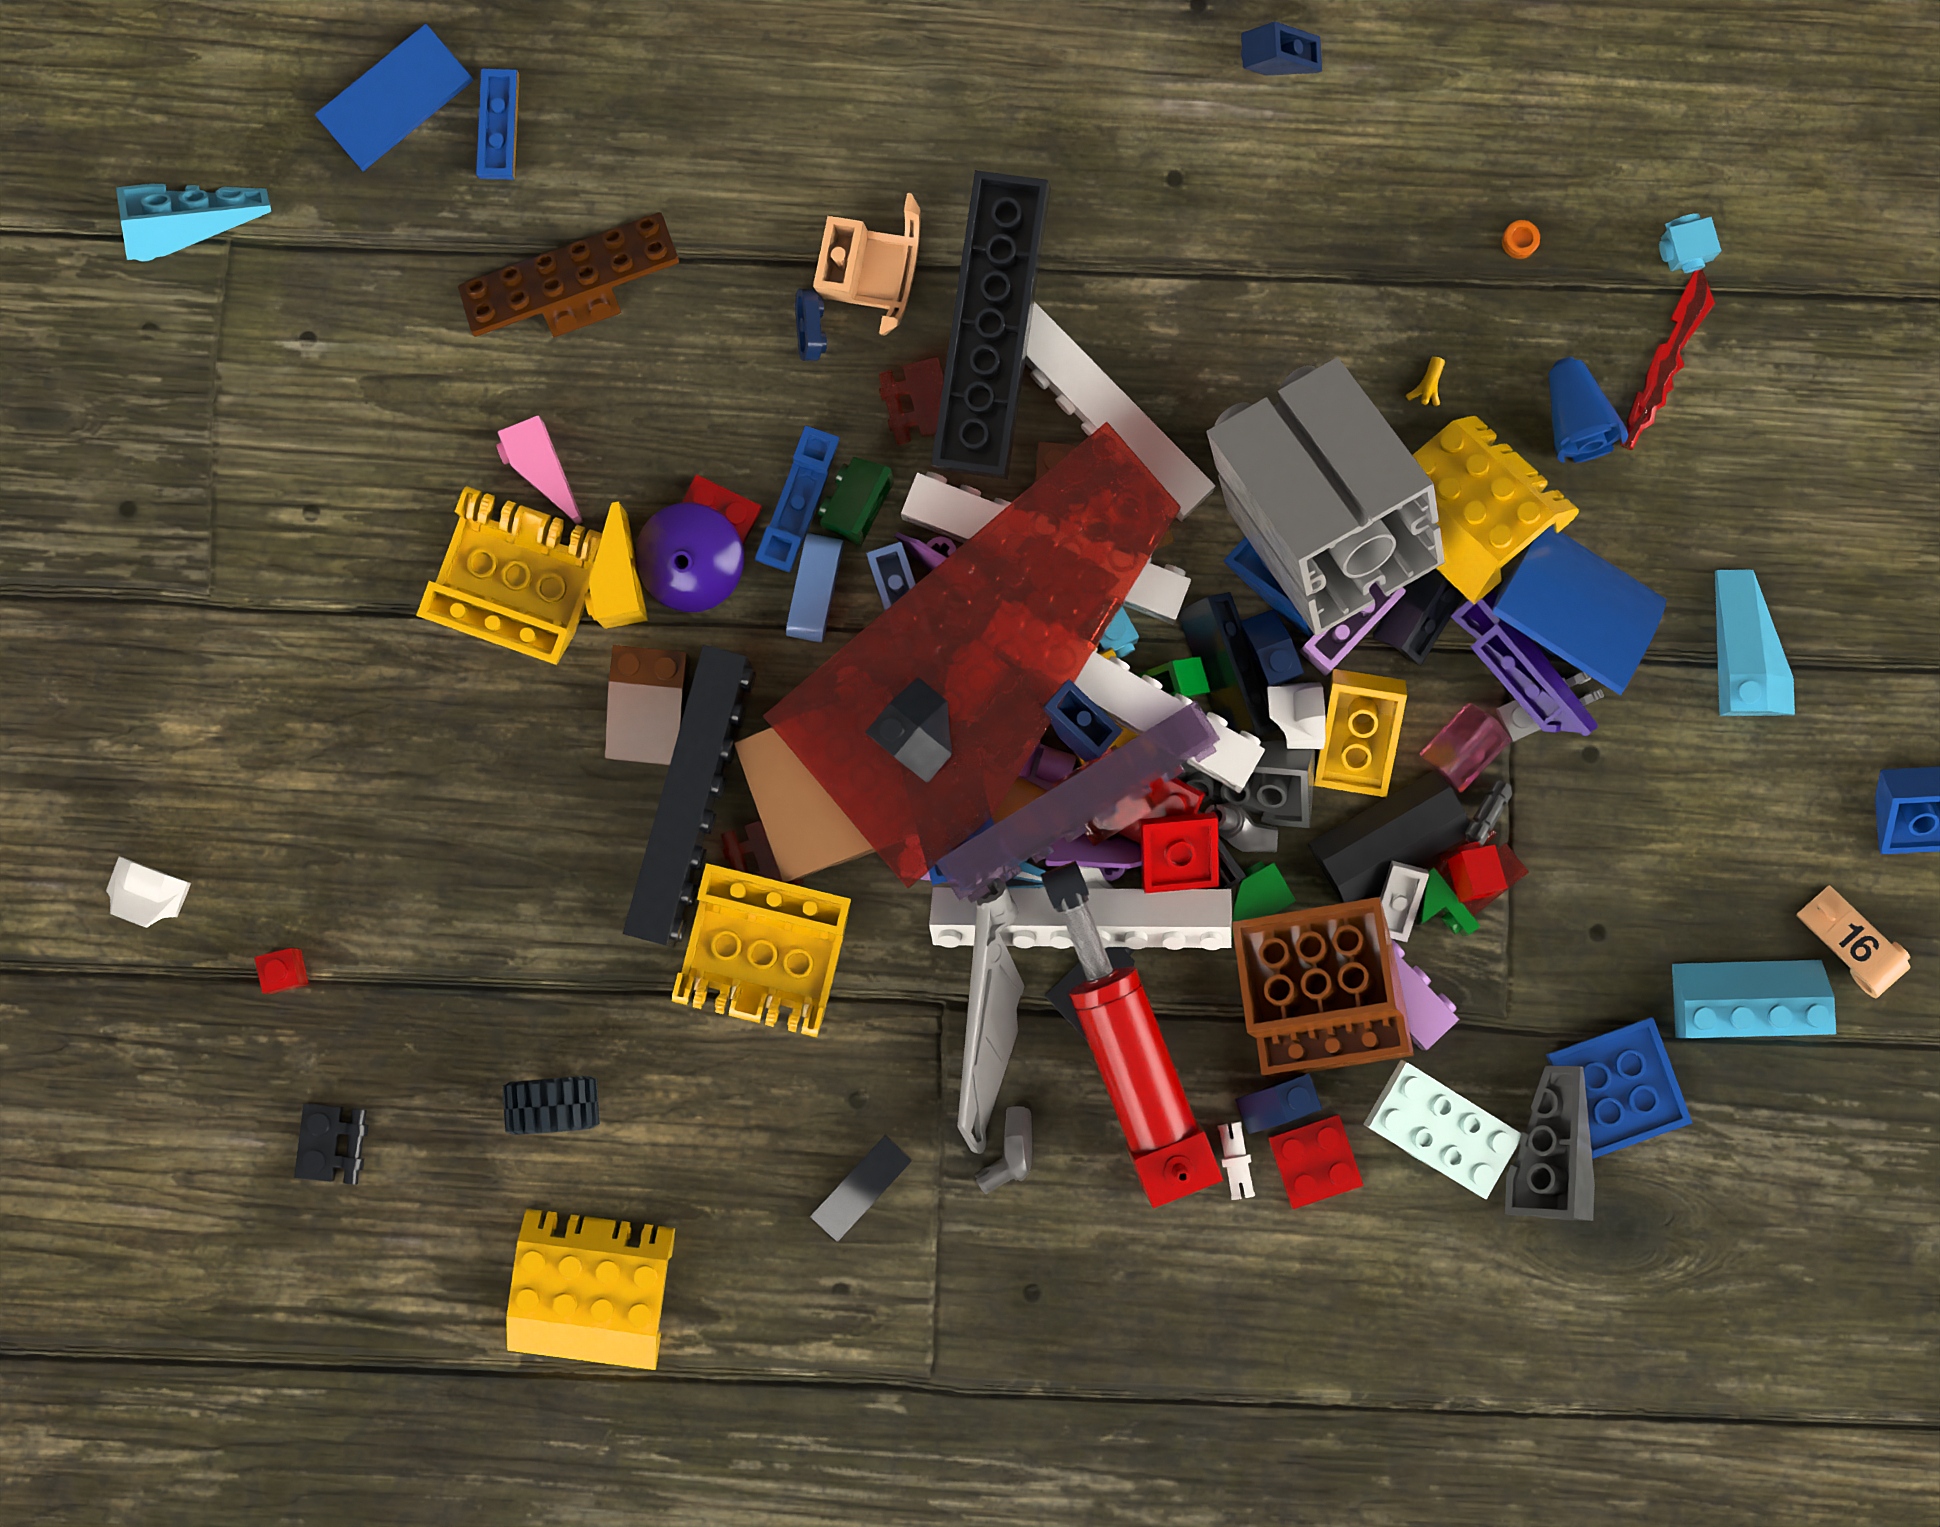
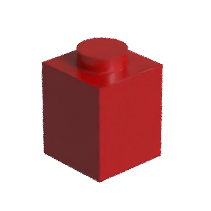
(1476, 872)
(281, 971)

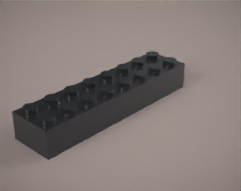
(991, 324)
(689, 797)

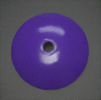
(712, 553)

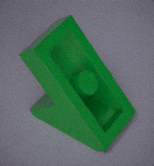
(1439, 897)

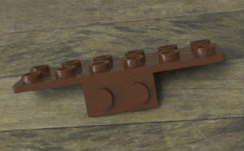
(572, 282)

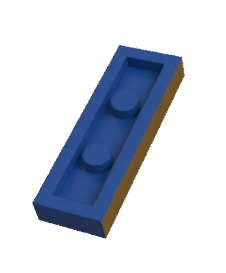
(498, 124)

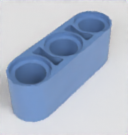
(814, 587)

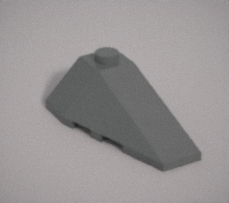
(1276, 789)
(1555, 1156)

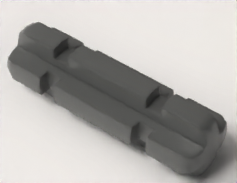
(1488, 812)

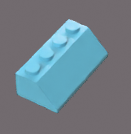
(1752, 999)

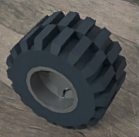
(550, 1105)

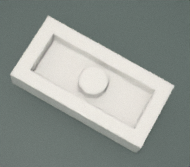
(1402, 897)

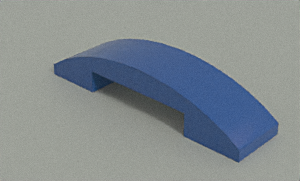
(798, 499)

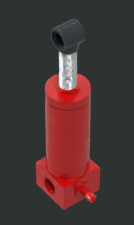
(1132, 1057)

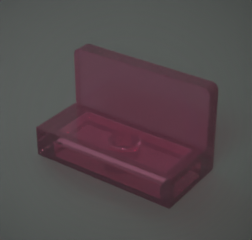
(1466, 746)

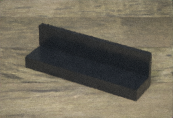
(1419, 616)
(1229, 665)

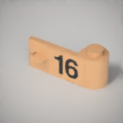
(1871, 957)

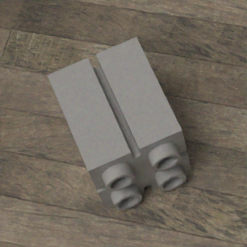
(1327, 494)

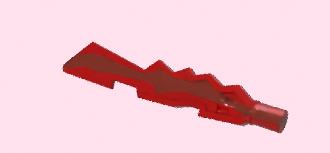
(1667, 361)

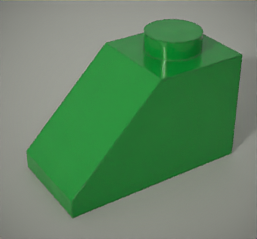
(1181, 677)
(1260, 893)

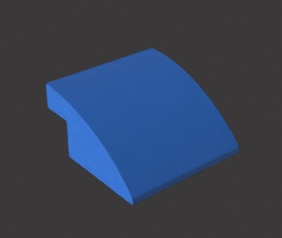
(1580, 608)

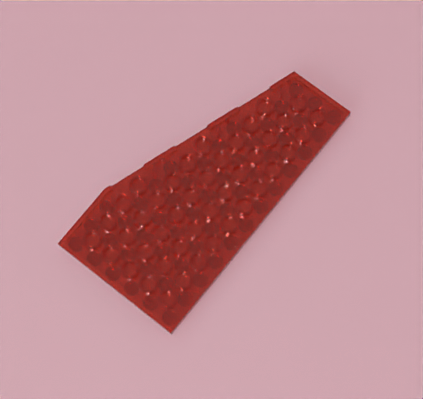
(994, 639)

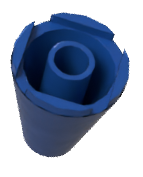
(1581, 413)

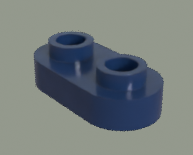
(808, 311)

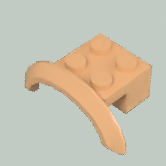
(870, 265)

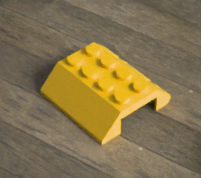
(1485, 504)
(512, 578)
(763, 948)
(588, 1291)

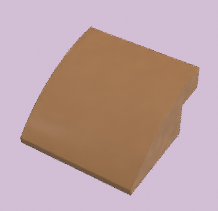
(796, 811)

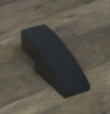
(861, 1188)

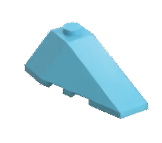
(166, 221)
(1751, 661)

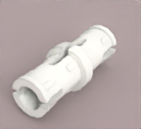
(1236, 1160)

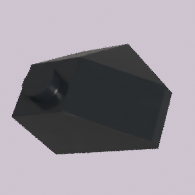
(915, 729)

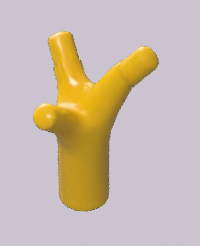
(1429, 384)

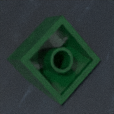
(857, 499)

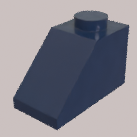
(1280, 50)
(1272, 649)
(1081, 722)
(1278, 1103)

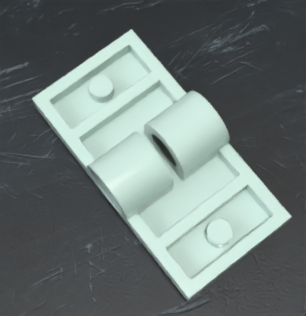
(1443, 1129)

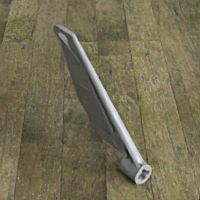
(990, 1016)

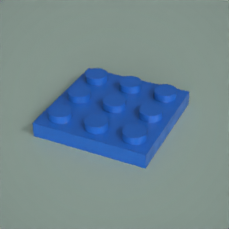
(1626, 1086)

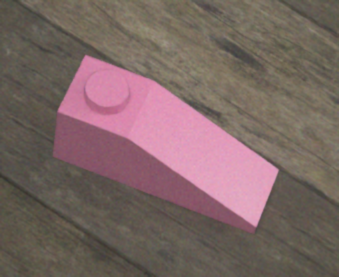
(535, 459)

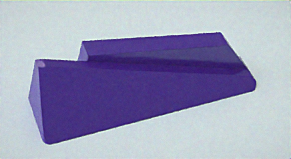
(1523, 669)

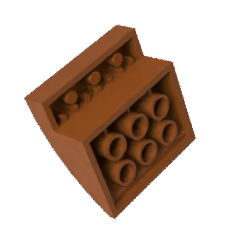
(1322, 988)

